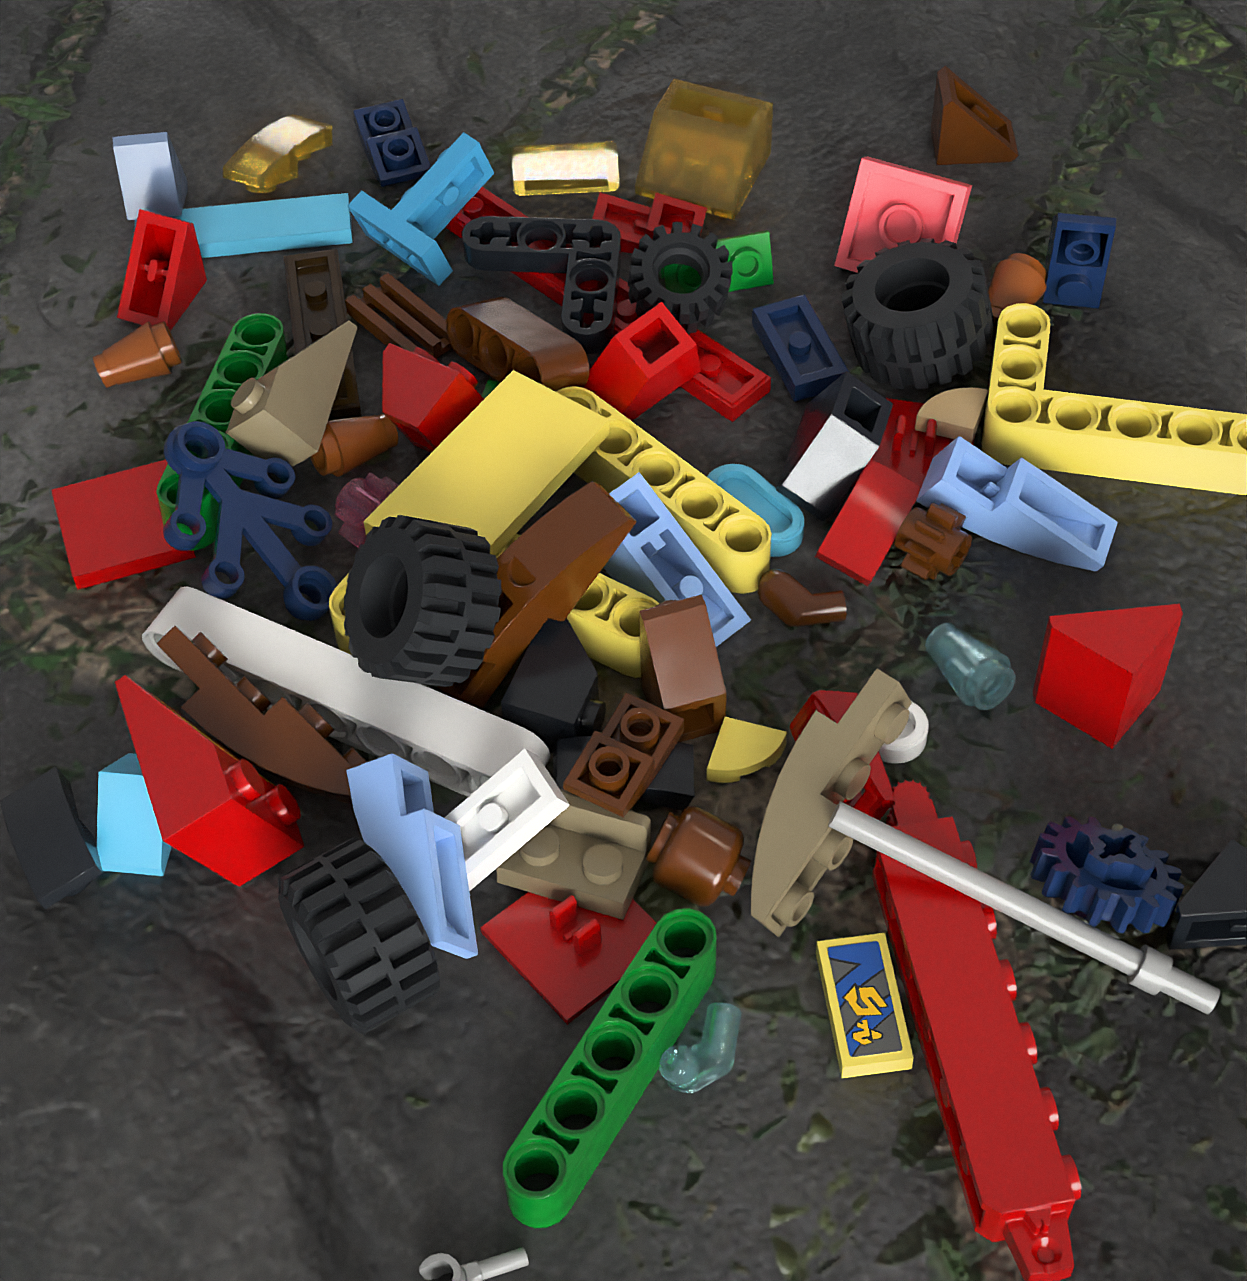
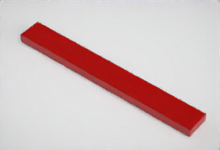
(725, 379)

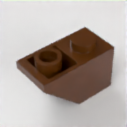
(682, 665)

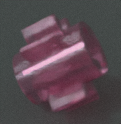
(358, 501)

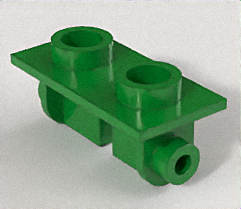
(749, 259)

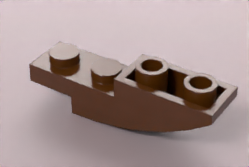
(545, 579)
(280, 741)

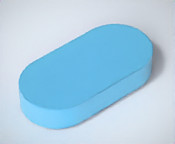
(760, 496)

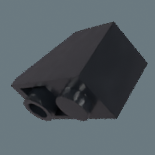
(833, 444)

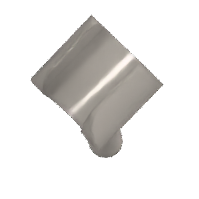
(441, 1264)

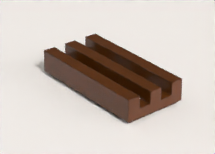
(407, 311)

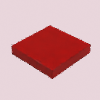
(114, 526)

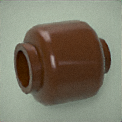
(698, 856)

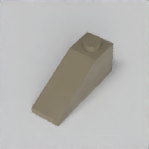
(291, 404)

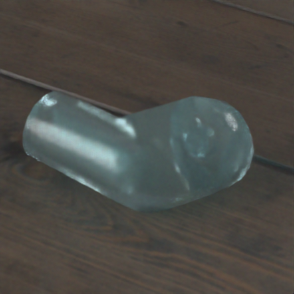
(708, 1060)

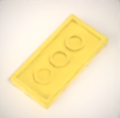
(499, 462)

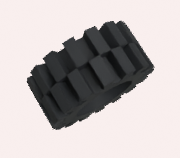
(686, 250)

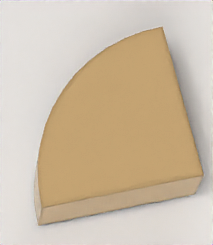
(955, 412)

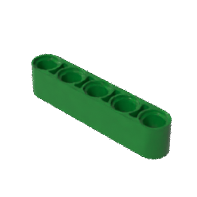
(249, 352)
(607, 1094)

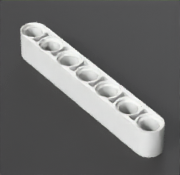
(376, 715)

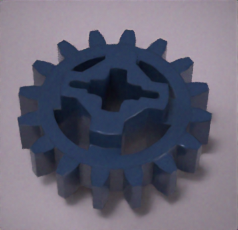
(1106, 874)

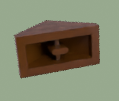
(968, 126)

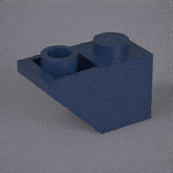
(1078, 259)

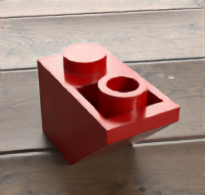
(644, 363)
(425, 396)

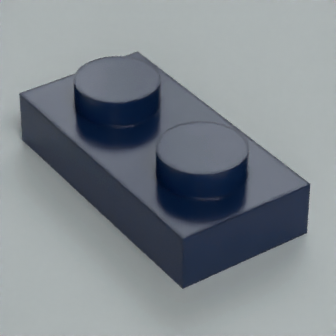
(798, 346)

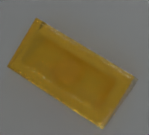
(565, 168)

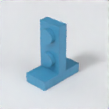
(426, 208)

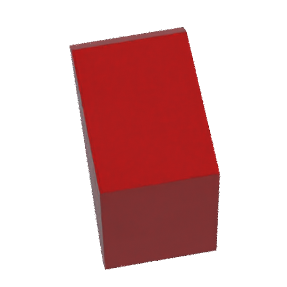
(161, 271)

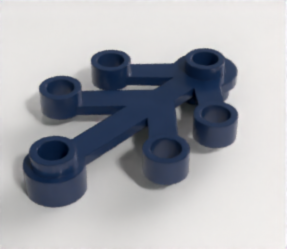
(245, 515)

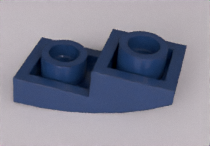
(391, 142)

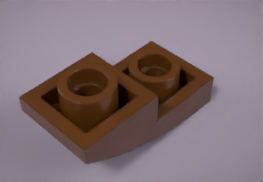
(625, 756)

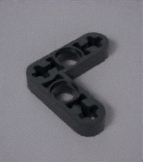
(579, 263)

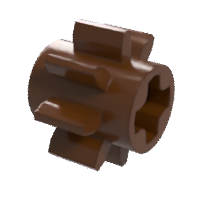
(933, 541)

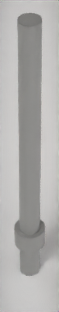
(1144, 966)

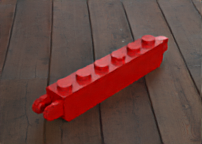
(977, 1050)

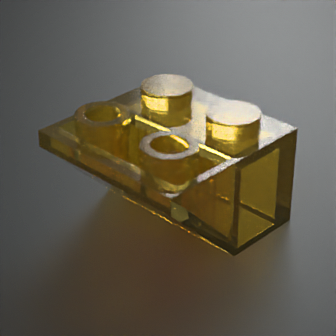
(705, 147)

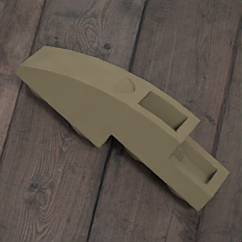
(821, 770)

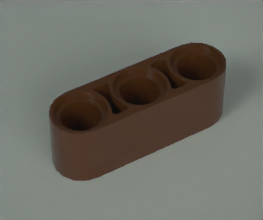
(507, 337)

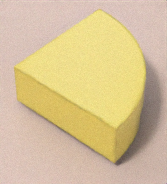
(743, 750)

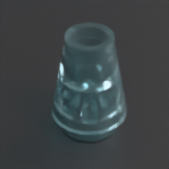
(971, 667)

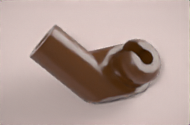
(795, 604)

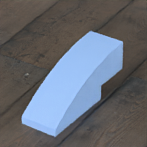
(1018, 507)
(418, 846)

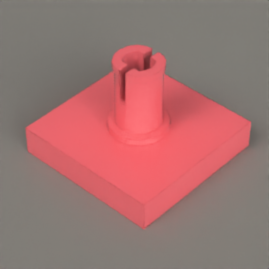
(898, 206)

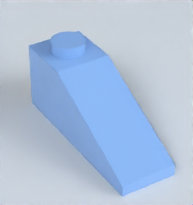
(665, 562)

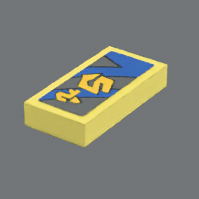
(864, 1005)

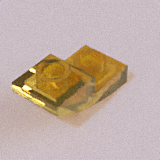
(274, 153)

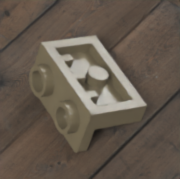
(584, 856)

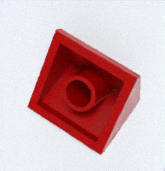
(1105, 666)

